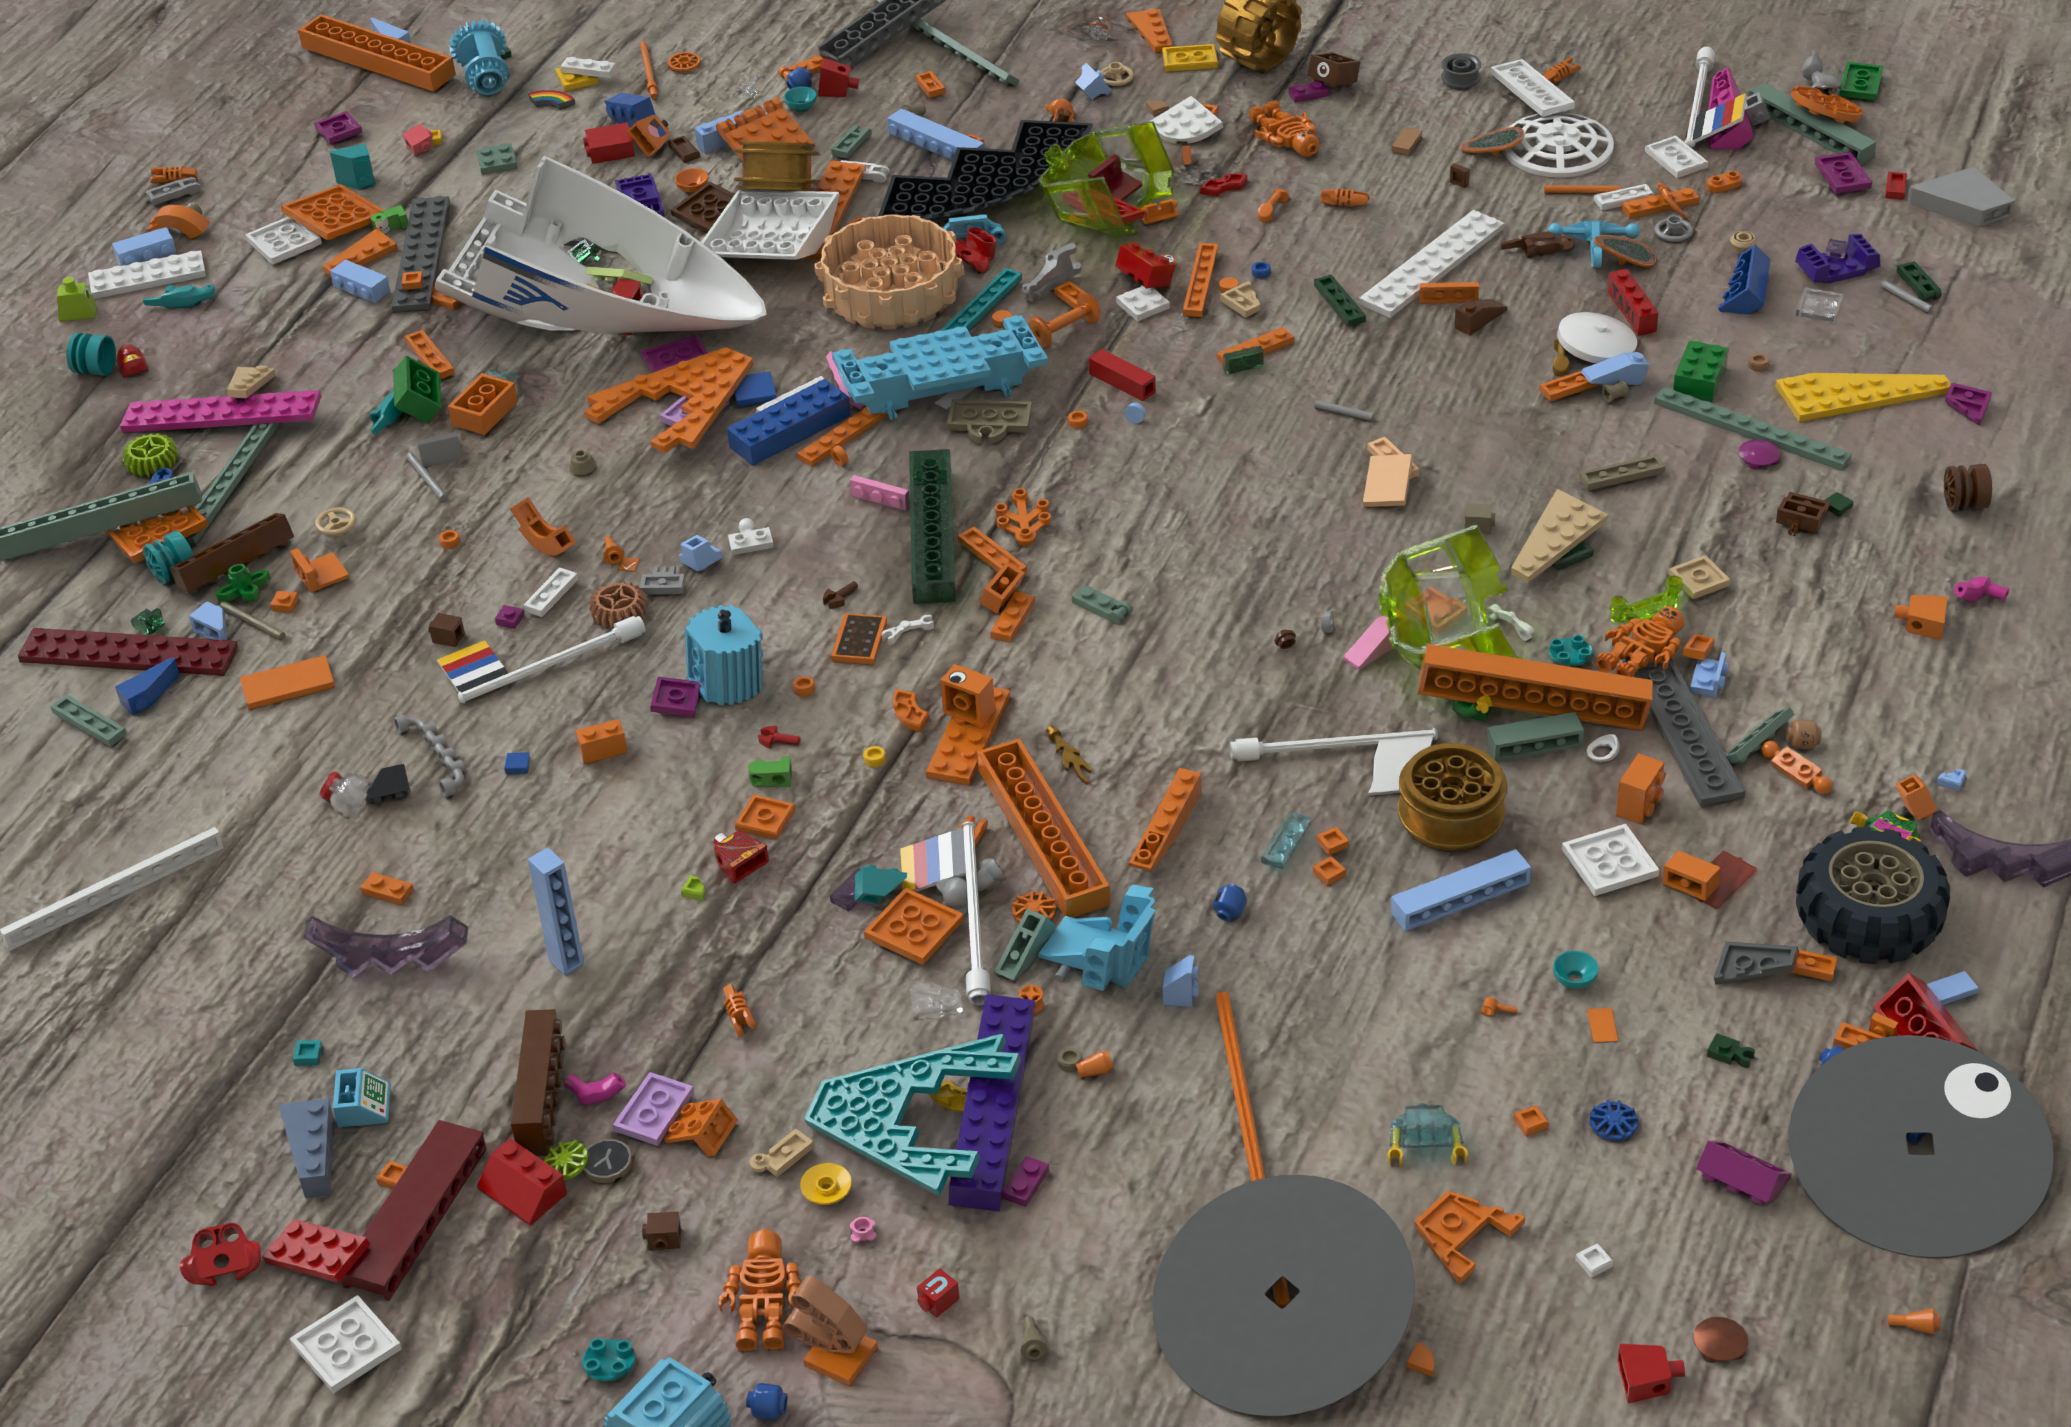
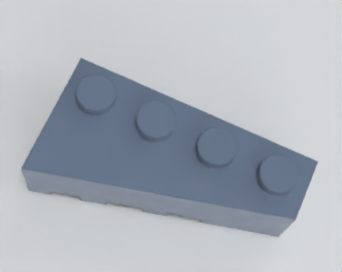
(310, 1137)

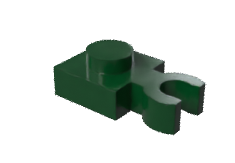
(1728, 1049)

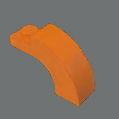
(180, 218)

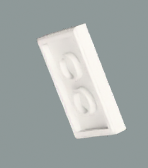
(1676, 156)

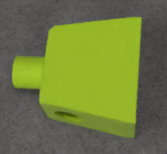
(75, 301)

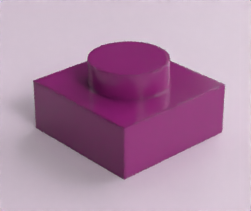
(509, 616)

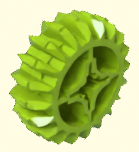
(149, 454)

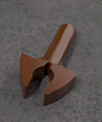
(836, 599)

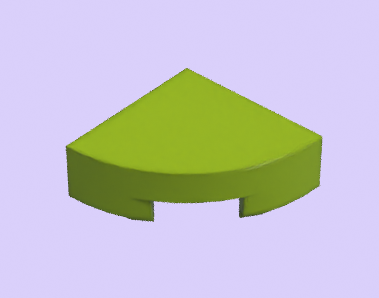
(693, 888)

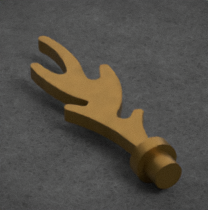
(1070, 755)

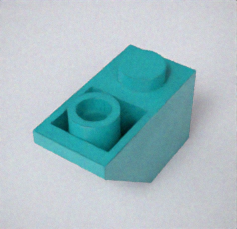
(875, 884)

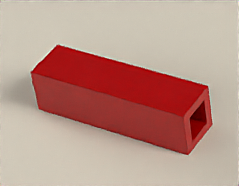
(1122, 375)

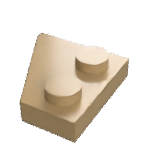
(1241, 299)

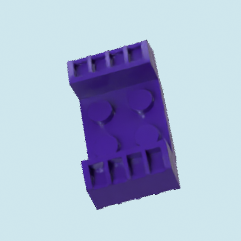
(643, 190)
(1857, 262)

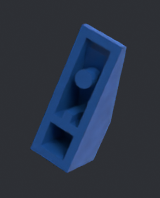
(147, 686)

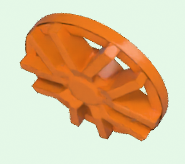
(684, 62)
(1040, 906)

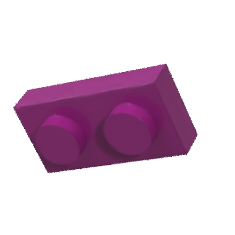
(1308, 91)
(1025, 1181)

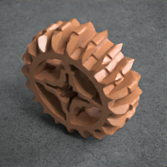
(617, 603)

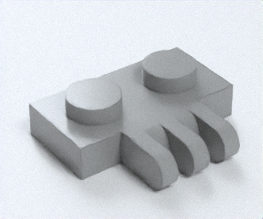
(663, 582)

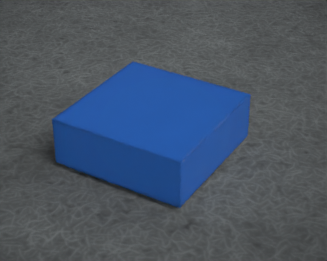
(517, 763)

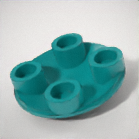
(1570, 651)
(608, 1359)

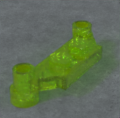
(1649, 606)

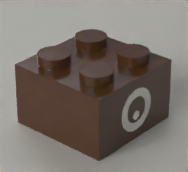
(1333, 69)

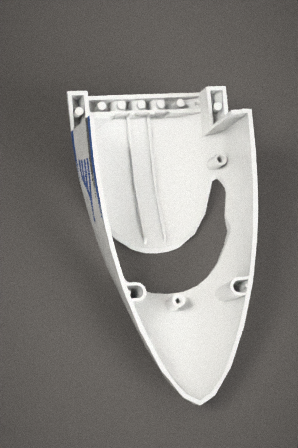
(523, 275)

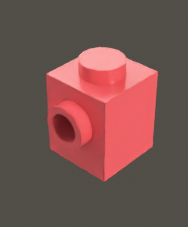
(418, 139)

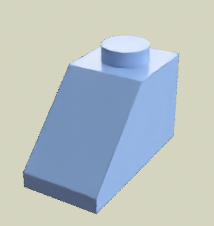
(209, 621)

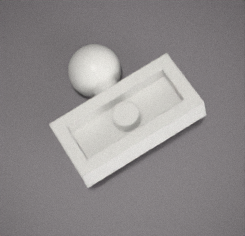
(749, 538)

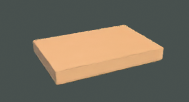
(1388, 480)

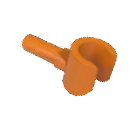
(1491, 1004)

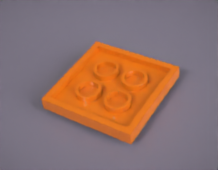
(914, 926)

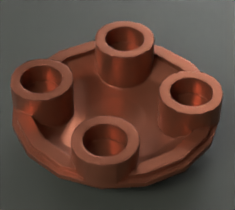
(1720, 1339)

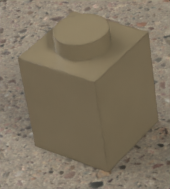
(1480, 515)

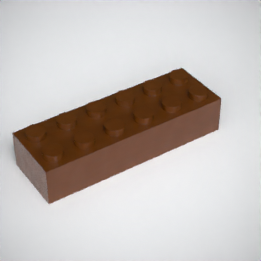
(538, 1081)

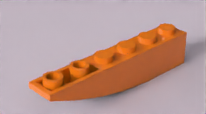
(1168, 819)

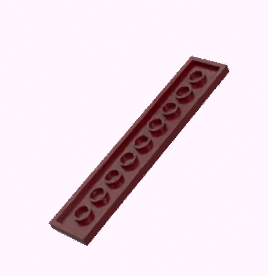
(126, 651)

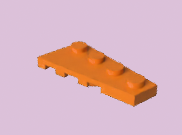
(1151, 27)
(364, 251)

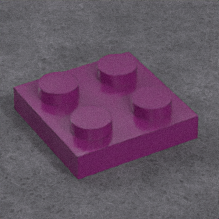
(338, 127)
(675, 697)

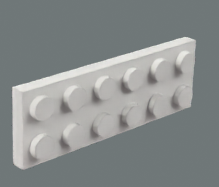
(1532, 88)
(146, 274)

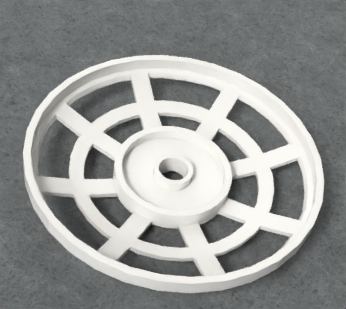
(1560, 138)

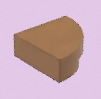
(1156, 107)

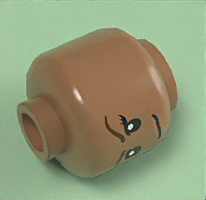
(1804, 734)

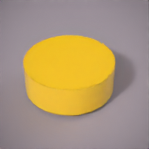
(874, 756)

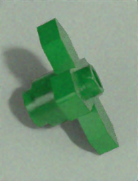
(242, 584)

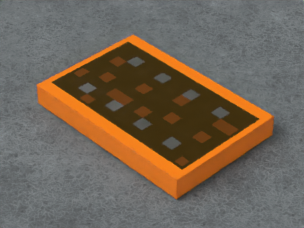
(859, 639)

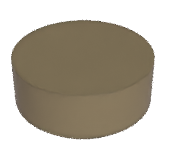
(1068, 1059)

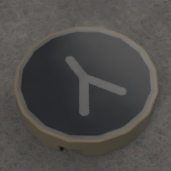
(608, 1161)

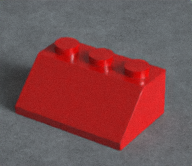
(521, 1182)

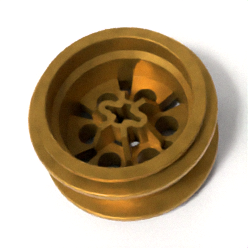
(776, 166)
(1452, 797)

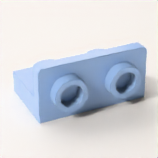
(1708, 676)

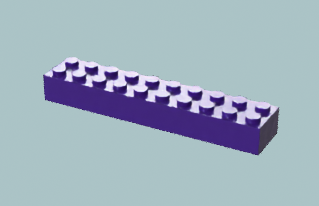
(993, 1107)

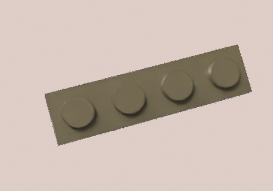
(1622, 472)

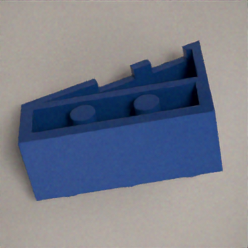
(629, 108)

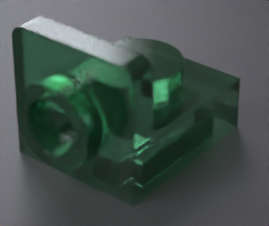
(583, 251)
(148, 621)

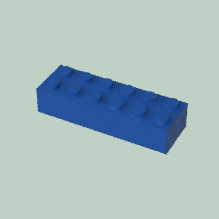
(788, 422)

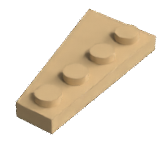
(248, 380)

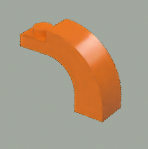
(538, 532)

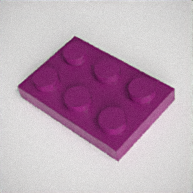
(1843, 173)
(672, 353)

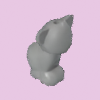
(1812, 71)
(955, 889)

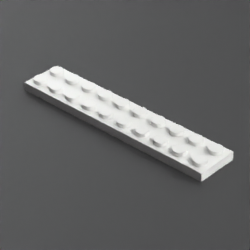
(1431, 263)

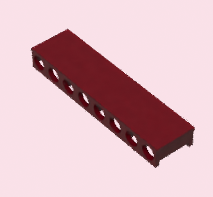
(413, 1205)

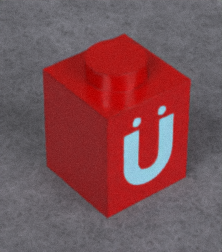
(937, 1293)

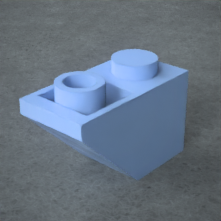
(1180, 983)

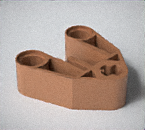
(823, 1319)

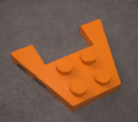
(1456, 1220)

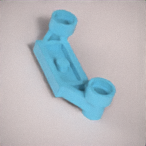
(960, 226)

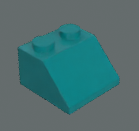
(353, 166)

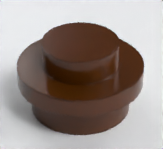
(1285, 639)

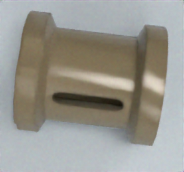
(1615, 391)

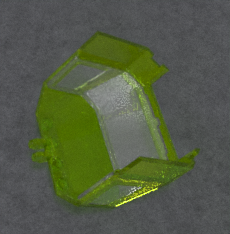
(1089, 201)
(1438, 597)

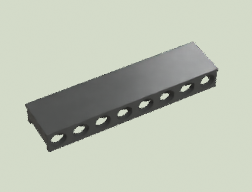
(874, 29)

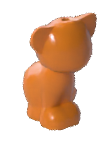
(1061, 110)

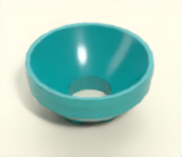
(800, 98)
(1575, 963)

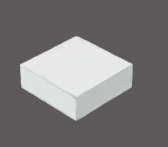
(1594, 1260)

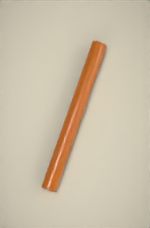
(1579, 189)

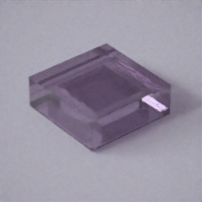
(1837, 248)

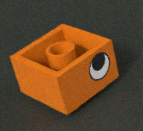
(967, 695)

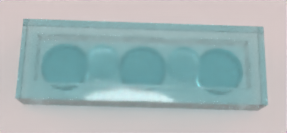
(1285, 840)

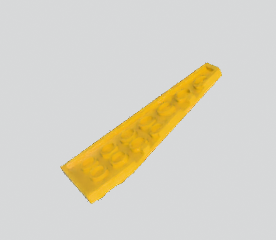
(1833, 394)

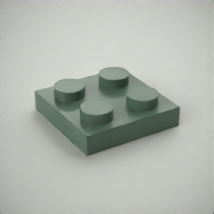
(496, 158)

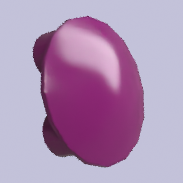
(1759, 453)

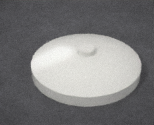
(1595, 336)

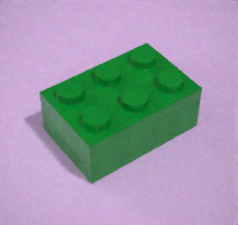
(1701, 370)
(417, 389)

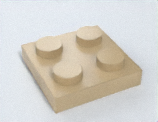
(1700, 577)

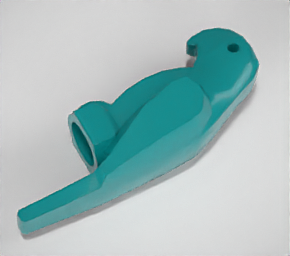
(182, 297)
(385, 414)

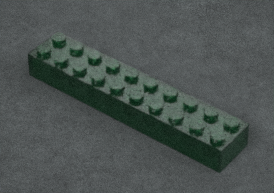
(932, 527)

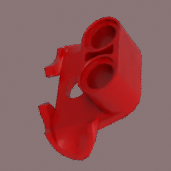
(979, 246)
(200, 1266)

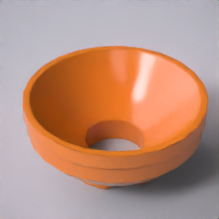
(691, 180)

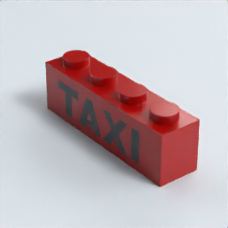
(1632, 302)

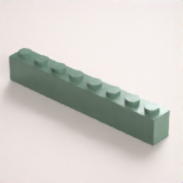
(1817, 128)

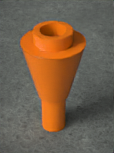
(613, 553)
(1923, 1321)

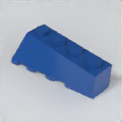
(1748, 283)

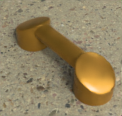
(1561, 362)

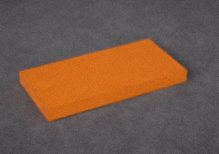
(287, 682)

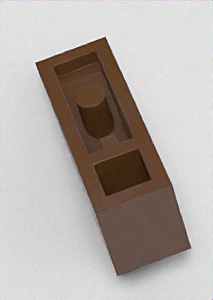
(1476, 314)

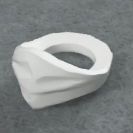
(1607, 740)

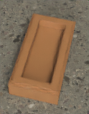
(1406, 141)

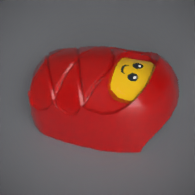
(131, 361)

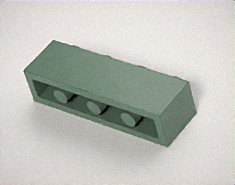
(1535, 736)

